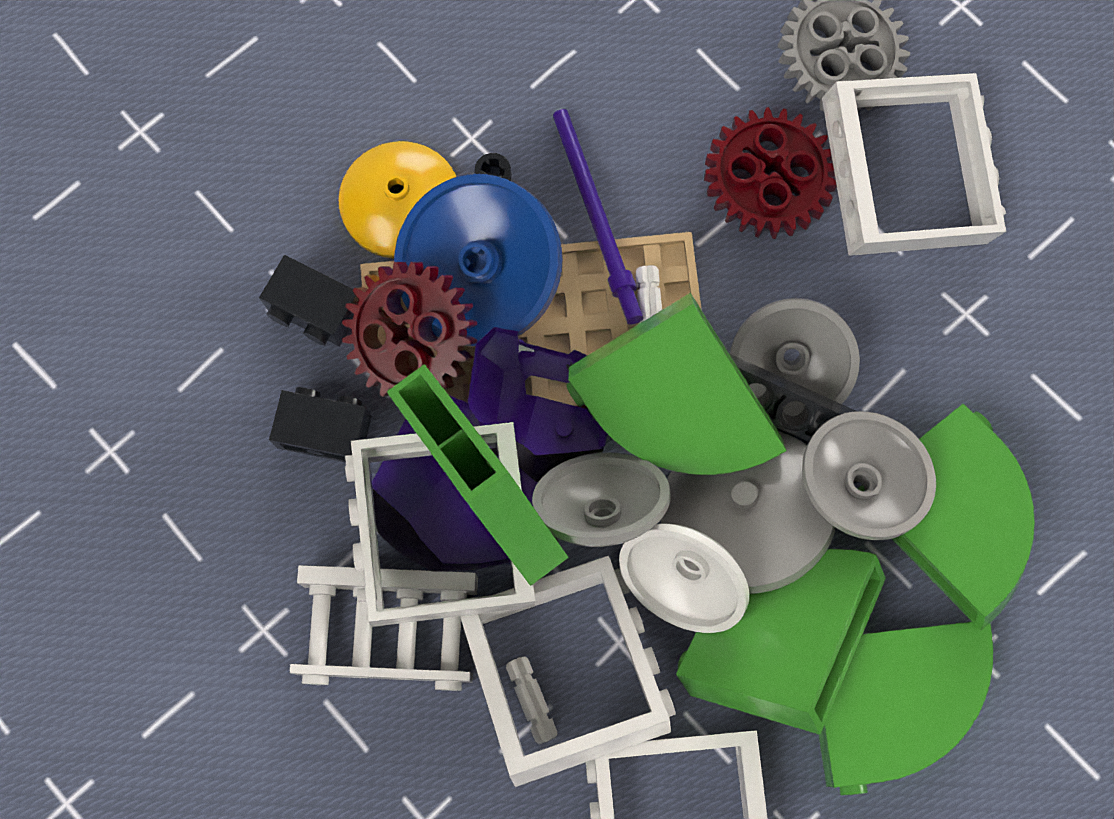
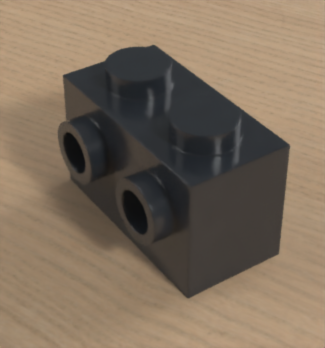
(309, 301)
(318, 425)

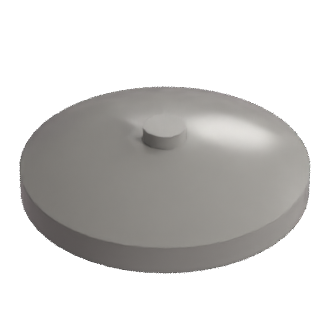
(756, 516)

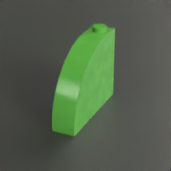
(676, 396)
(478, 475)
(979, 521)
(790, 644)
(905, 703)

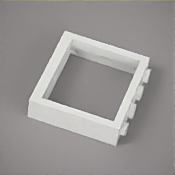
(851, 169)
(367, 552)
(595, 744)
(747, 760)

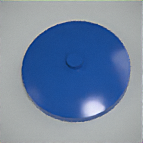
(494, 246)

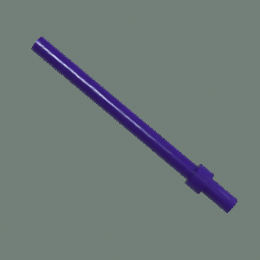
(620, 280)

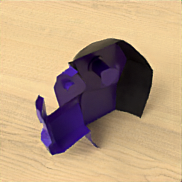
(416, 500)

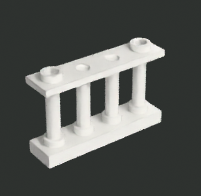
(410, 588)

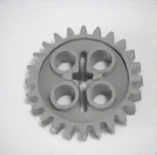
(836, 21)

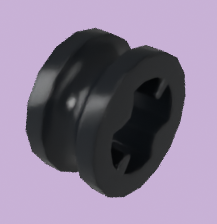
(495, 160)

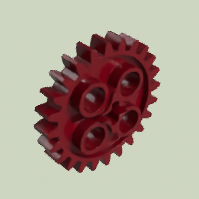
(746, 196)
(428, 300)

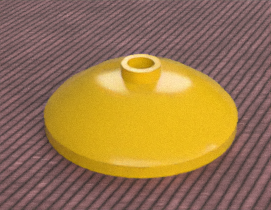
(365, 200)

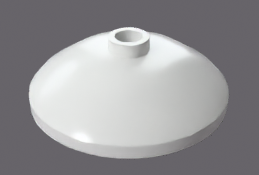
(685, 578)

